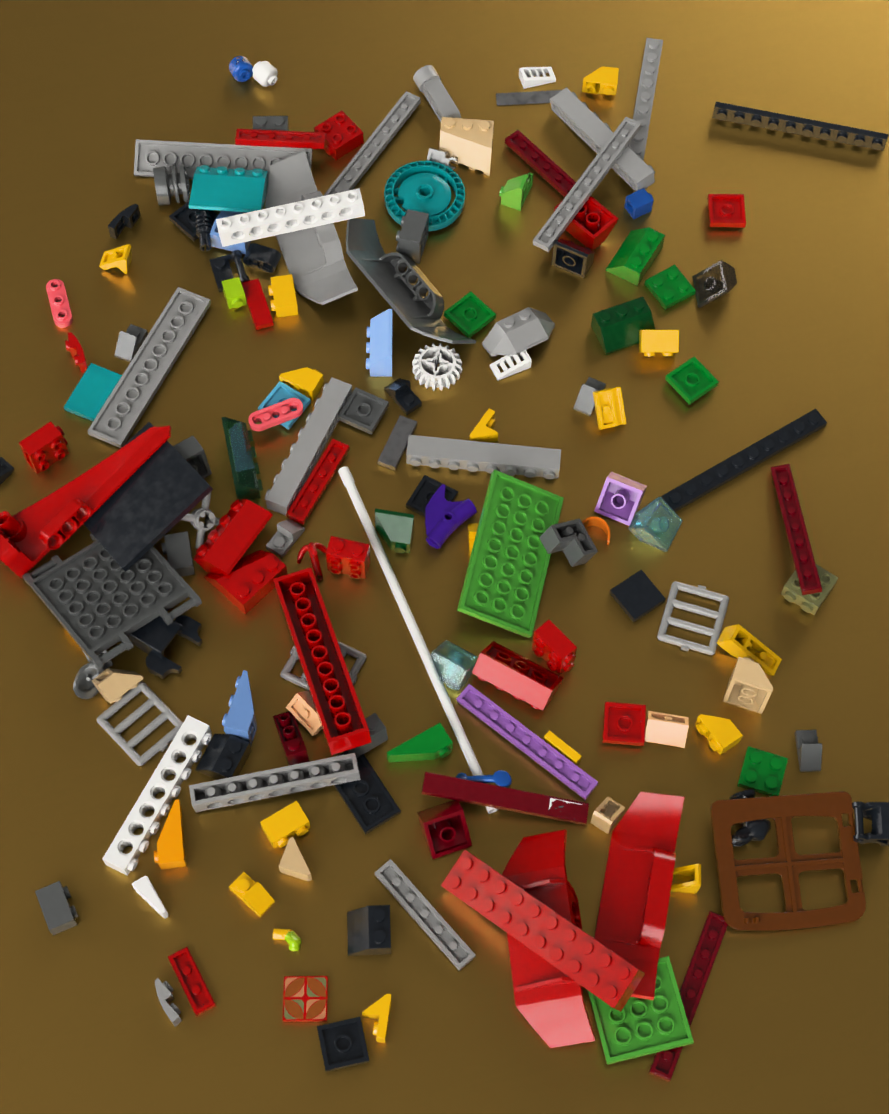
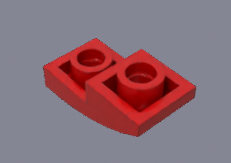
(76, 351)

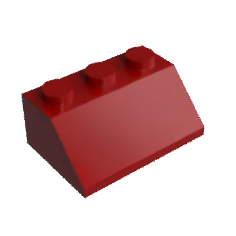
(591, 224)

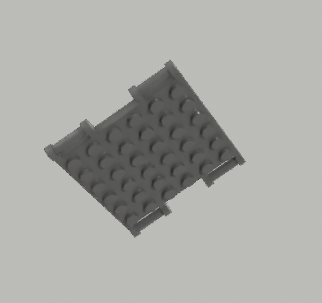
(106, 604)

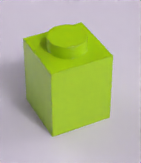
(234, 293)

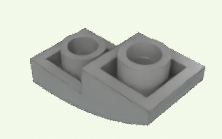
(165, 996)

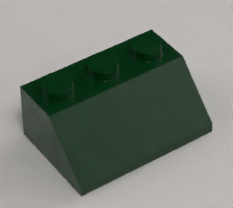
(620, 325)

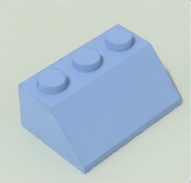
(380, 345)

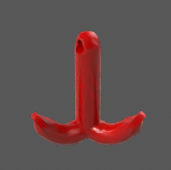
(311, 547)

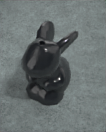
(750, 830)

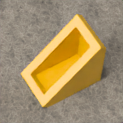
(687, 879)

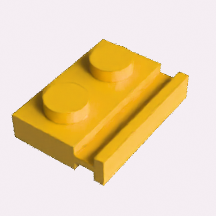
(609, 407)

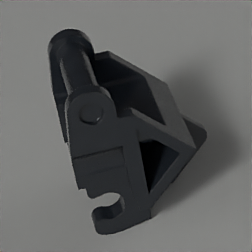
(879, 815)

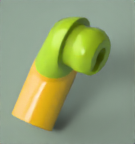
(290, 936)

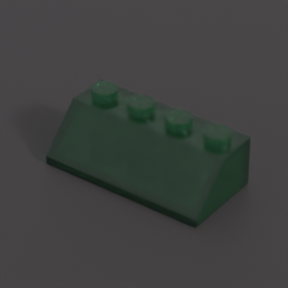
(241, 459)

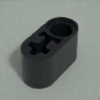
(262, 257)

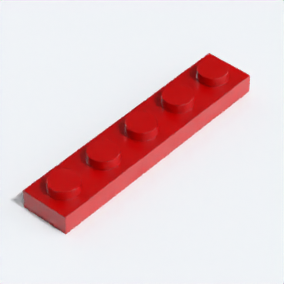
(277, 138)
(317, 481)

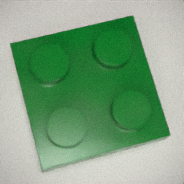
(669, 287)
(469, 315)
(691, 380)
(762, 772)

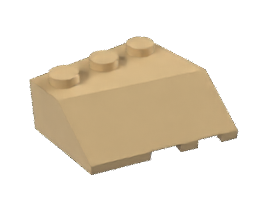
(468, 141)

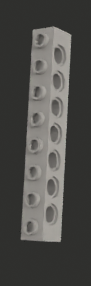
(274, 782)

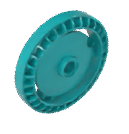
(425, 190)

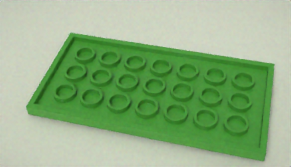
(508, 556)

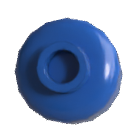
(241, 68)

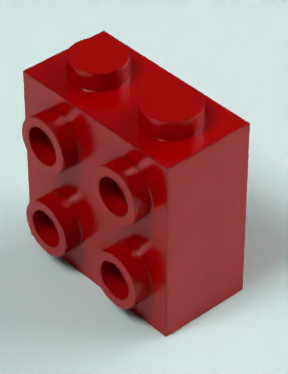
(340, 135)
(44, 447)
(348, 557)
(554, 648)

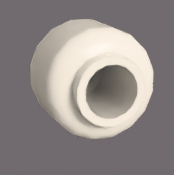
(265, 73)

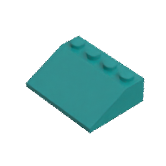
(228, 189)

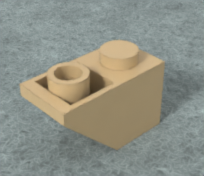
(115, 683)

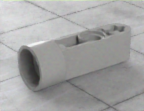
(436, 94)

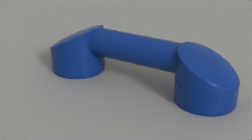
(500, 777)

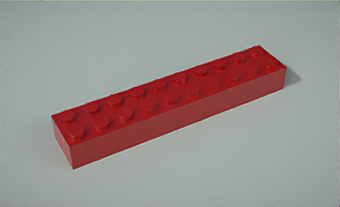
(322, 661)
(543, 930)

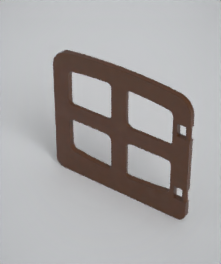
(787, 862)

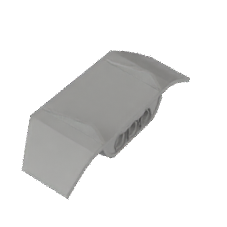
(313, 253)

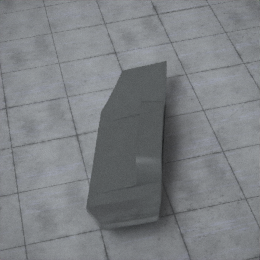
(398, 286)

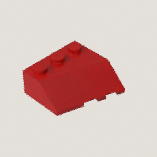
(249, 579)

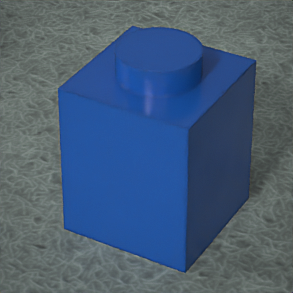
(638, 203)

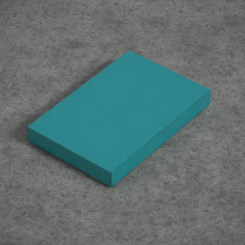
(92, 392)

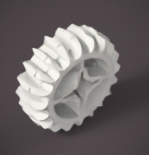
(426, 362)

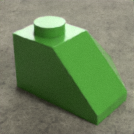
(516, 191)

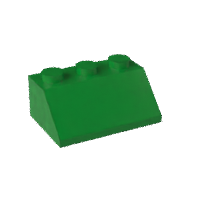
(636, 255)

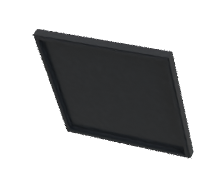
(147, 504)

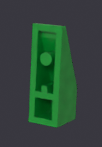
(425, 746)

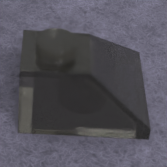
(714, 282)

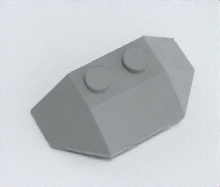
(518, 332)

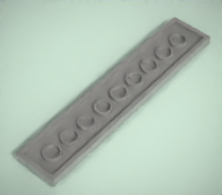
(192, 154)
(149, 367)

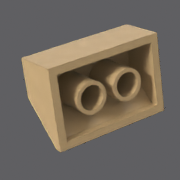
(748, 686)

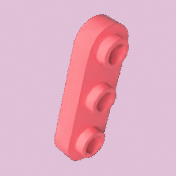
(59, 308)
(267, 414)

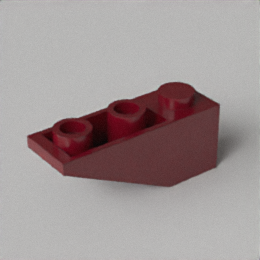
(291, 738)

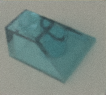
(656, 524)
(453, 664)

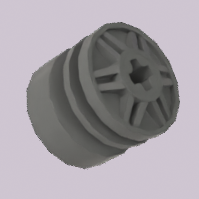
(171, 184)

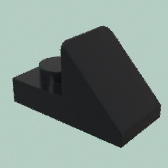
(403, 396)

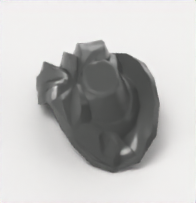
(82, 683)

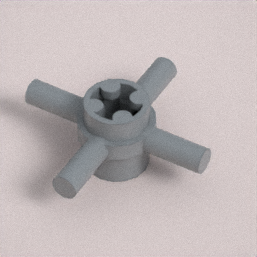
(210, 520)

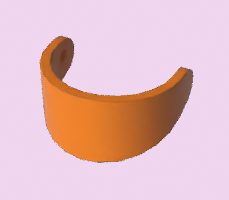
(598, 522)

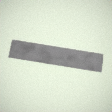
(518, 98)

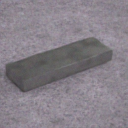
(397, 442)

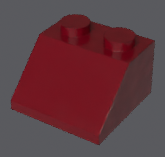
(445, 828)

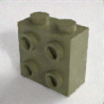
(811, 602)

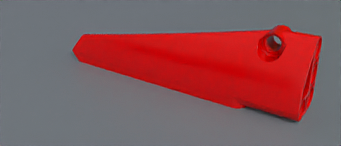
(55, 518)

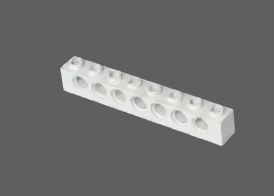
(290, 217)
(178, 748)

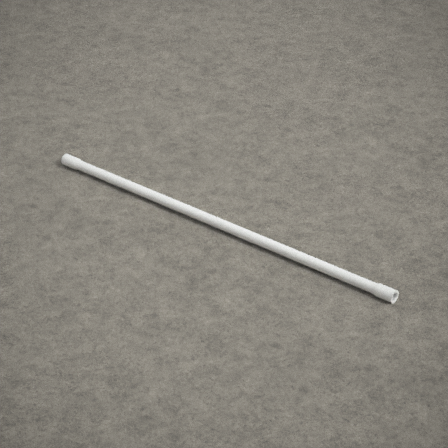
(413, 628)

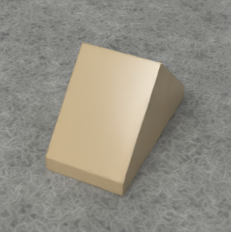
(607, 814)
(294, 863)

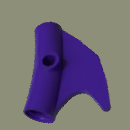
(444, 517)

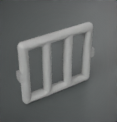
(668, 620)
(301, 681)
(128, 746)

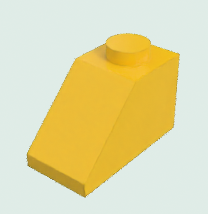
(304, 381)

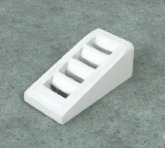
(527, 78)
(520, 366)
(146, 890)

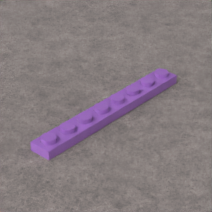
(527, 741)

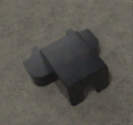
(157, 635)

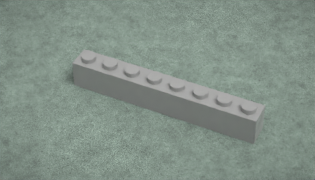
(596, 134)
(308, 447)
(483, 456)

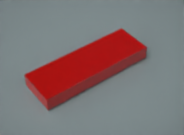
(257, 304)
(191, 981)

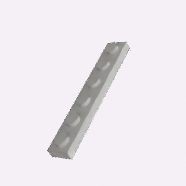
(425, 915)

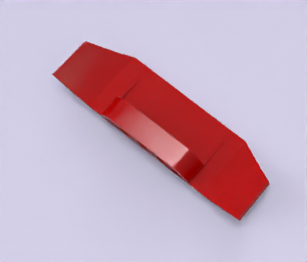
(640, 884)
(541, 991)

